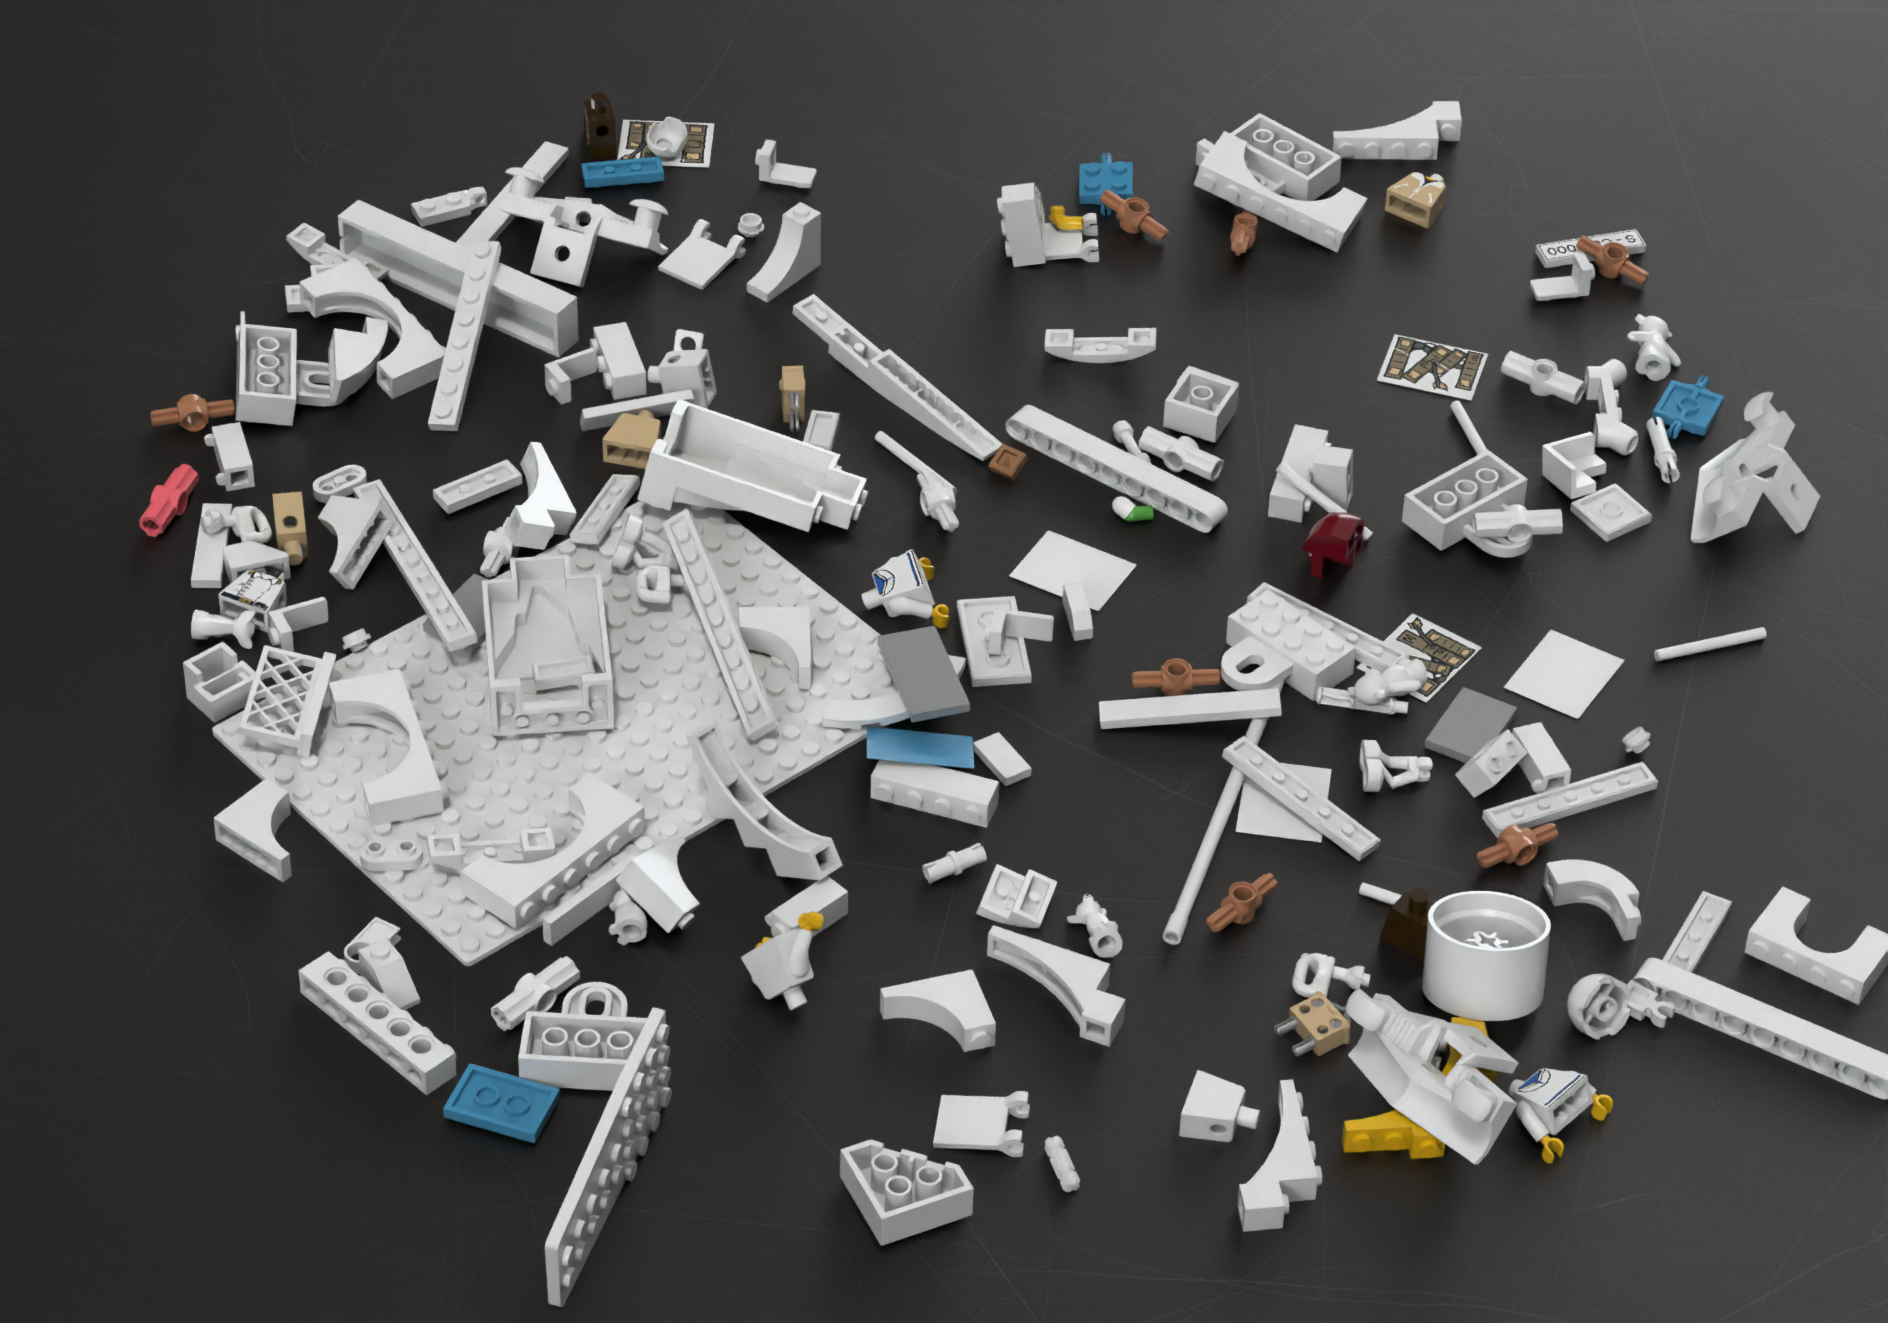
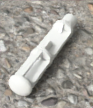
(1343, 699)

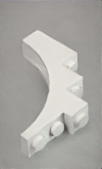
(733, 796)

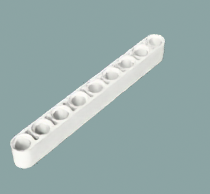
(1117, 468)
(1767, 1027)

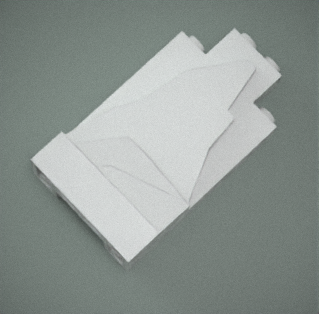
(747, 468)
(539, 619)

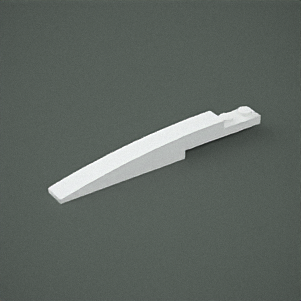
(895, 380)

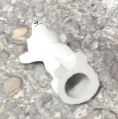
(215, 625)
(629, 918)
(1104, 937)

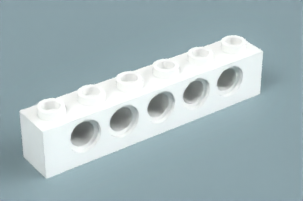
(378, 1022)

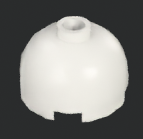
(1599, 1005)

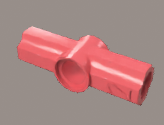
(169, 500)

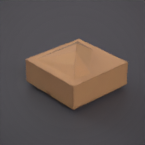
(1008, 462)

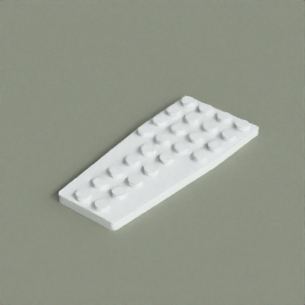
(610, 1156)

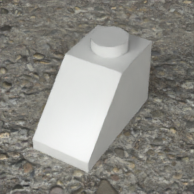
(1333, 473)
(255, 556)
(388, 973)

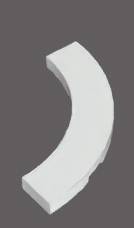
(881, 710)

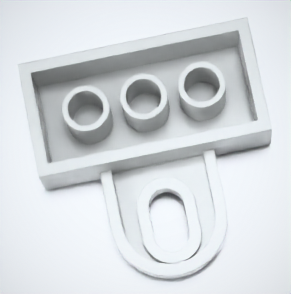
(1287, 160)
(272, 379)
(1445, 505)
(1284, 646)
(577, 1047)

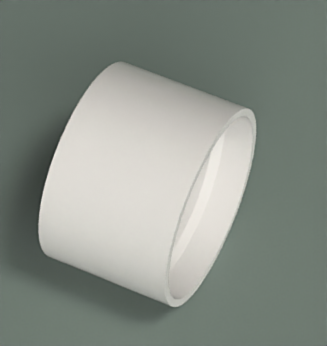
(1486, 955)

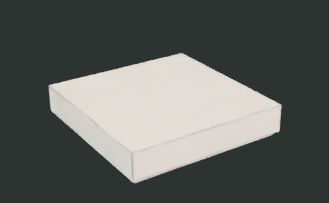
(1610, 512)

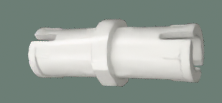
(954, 863)

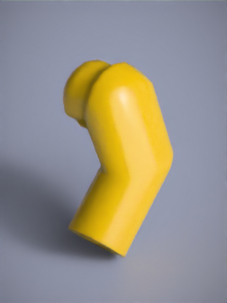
(1063, 221)

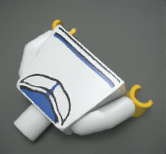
(905, 589)
(1552, 1101)

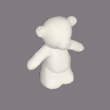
(1654, 354)
(1392, 681)

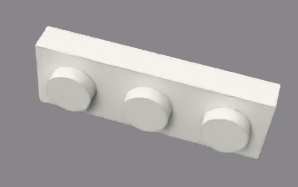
(477, 486)

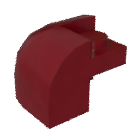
(1336, 539)

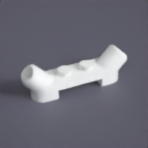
(1608, 427)

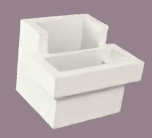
(218, 681)

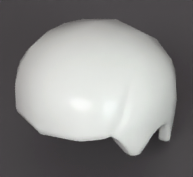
(667, 137)

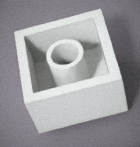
(1201, 405)

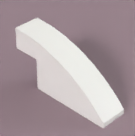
(354, 357)

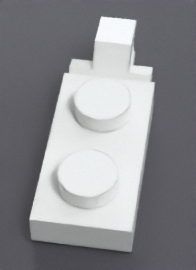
(448, 206)

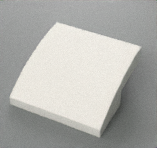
(1016, 898)

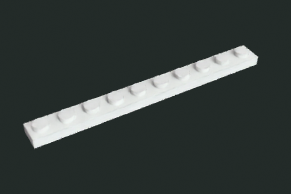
(421, 573)
(720, 625)

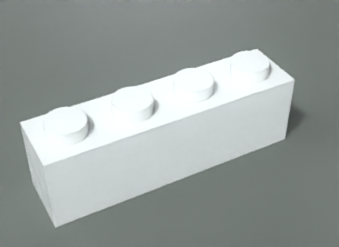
(1286, 499)
(936, 790)

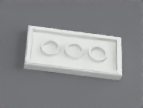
(987, 668)

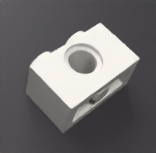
(1491, 763)

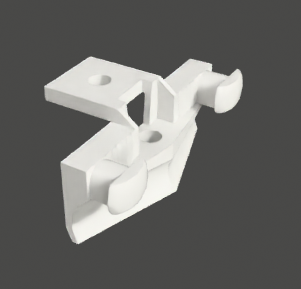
(563, 229)
(1730, 484)
(1396, 1058)

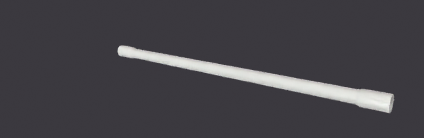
(1179, 918)

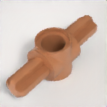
(1134, 215)
(1244, 232)
(1612, 260)
(192, 412)
(1175, 677)
(1517, 845)
(1241, 902)

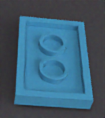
(501, 1103)

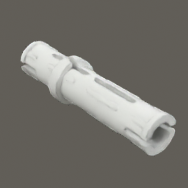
(1664, 456)

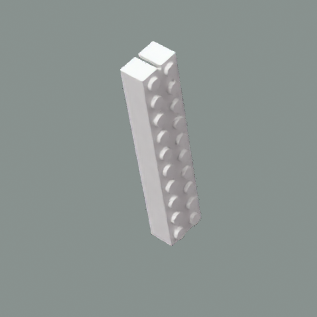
(437, 269)

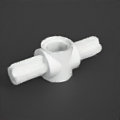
(937, 500)
(497, 550)

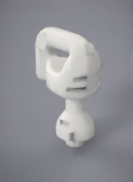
(241, 522)
(660, 580)
(1324, 970)

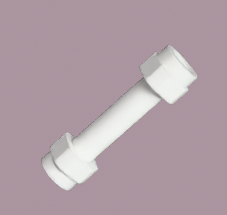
(1124, 434)

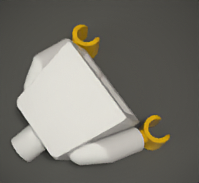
(782, 962)

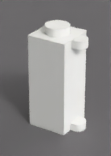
(232, 456)
(1543, 762)
(821, 897)

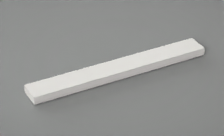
(494, 221)

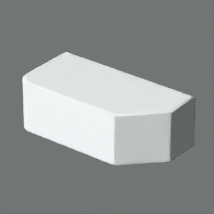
(1077, 611)

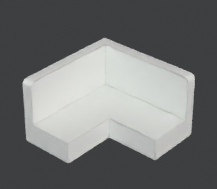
(1571, 464)

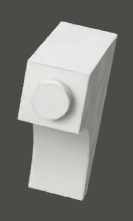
(793, 255)
(359, 530)
(780, 633)
(251, 824)
(658, 886)
(948, 1002)

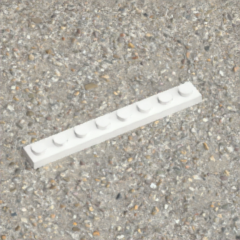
(464, 336)

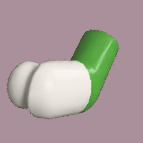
(1130, 512)

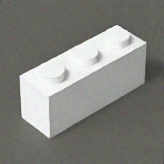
(619, 361)

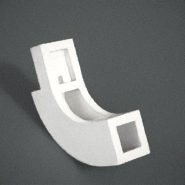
(1597, 885)

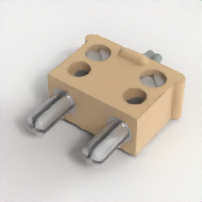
(793, 395)
(1317, 1024)

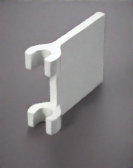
(1069, 243)
(699, 259)
(981, 1122)

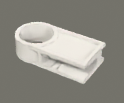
(373, 932)

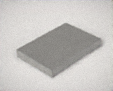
(471, 603)
(1469, 725)

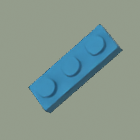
(622, 172)

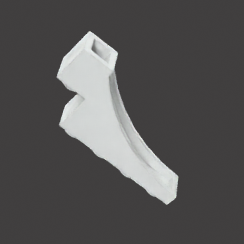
(1407, 139)
(547, 507)
(1070, 976)
(1287, 1172)

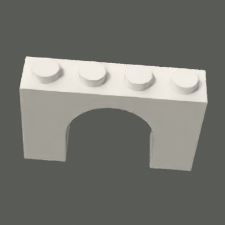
(1842, 973)

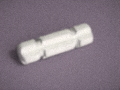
(1062, 1164)

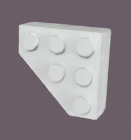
(1023, 224)
(903, 1190)

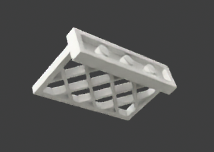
(310, 708)

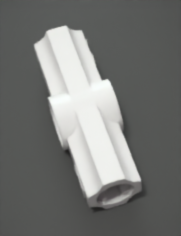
(1543, 377)
(1181, 454)
(1517, 523)
(535, 993)

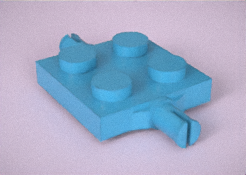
(1104, 176)
(1688, 407)

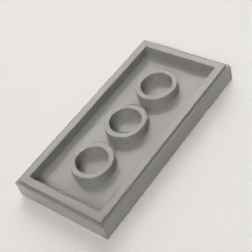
(923, 674)

